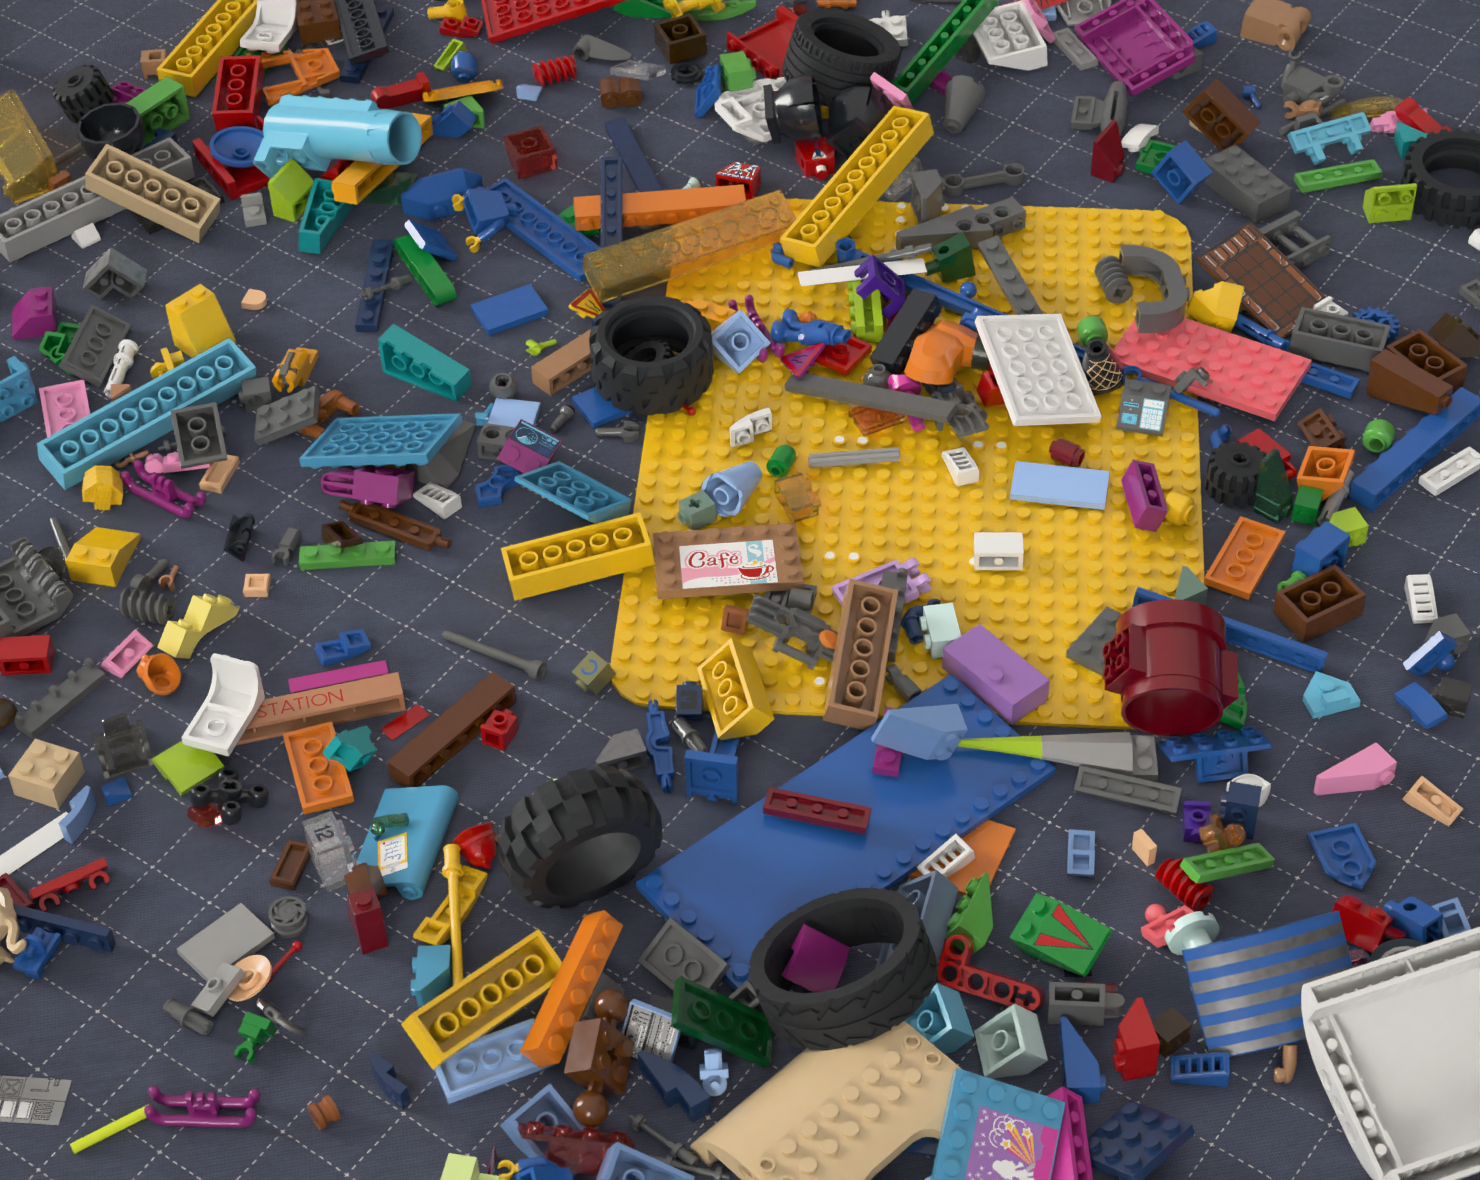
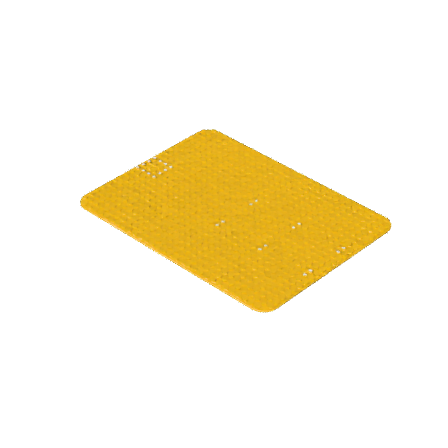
(911, 507)

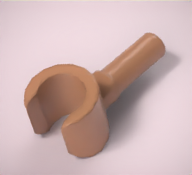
(169, 579)

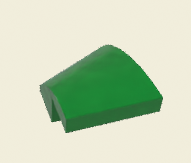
(56, 343)

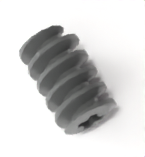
(1113, 280)
(147, 607)

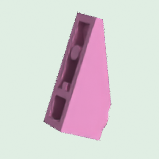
(1359, 772)

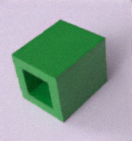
(1307, 505)

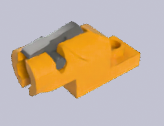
(295, 368)

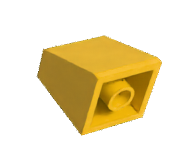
(197, 321)

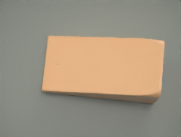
(1432, 801)

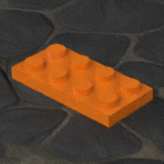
(1244, 558)
(318, 780)

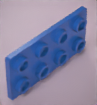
(1218, 754)

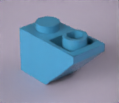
(432, 972)

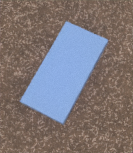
(1059, 485)
(487, 1063)

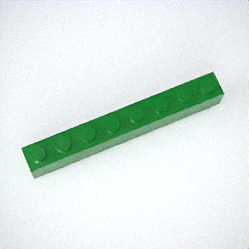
(942, 46)

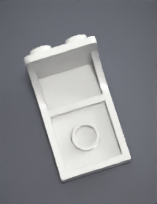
(272, 26)
(229, 707)

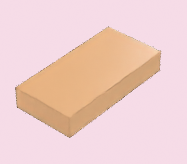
(219, 474)

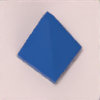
(116, 791)

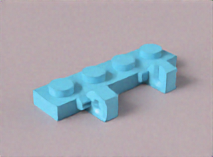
(1314, 138)

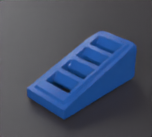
(1202, 34)
(1208, 1078)

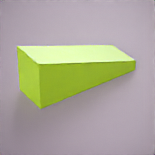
(445, 59)

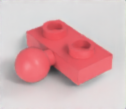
(1160, 922)

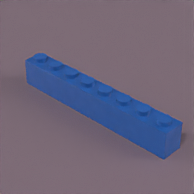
(1414, 451)

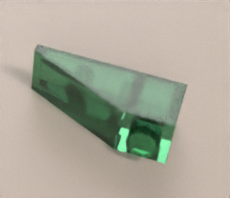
(391, 188)
(1273, 489)

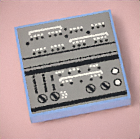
(650, 1030)

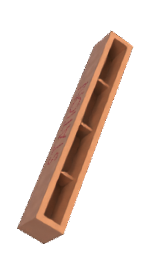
(333, 703)

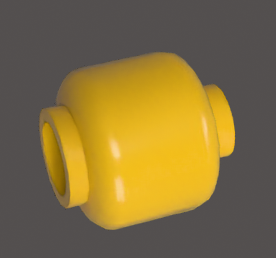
(1180, 508)

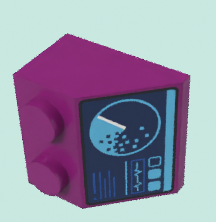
(529, 448)

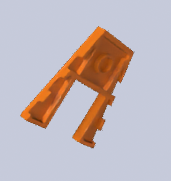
(311, 67)

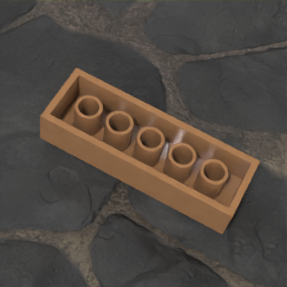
(860, 655)

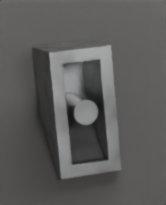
(624, 751)

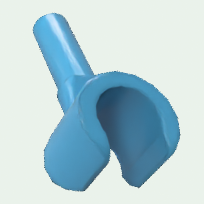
(483, 417)

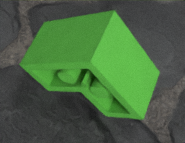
(736, 71)

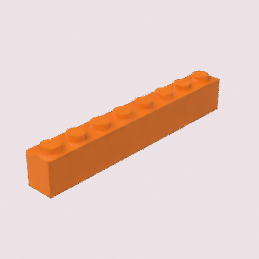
(659, 206)

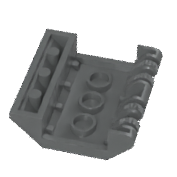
(29, 591)

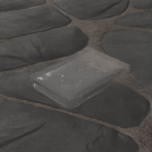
(638, 70)

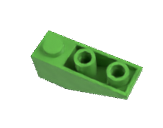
(973, 914)

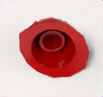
(478, 845)

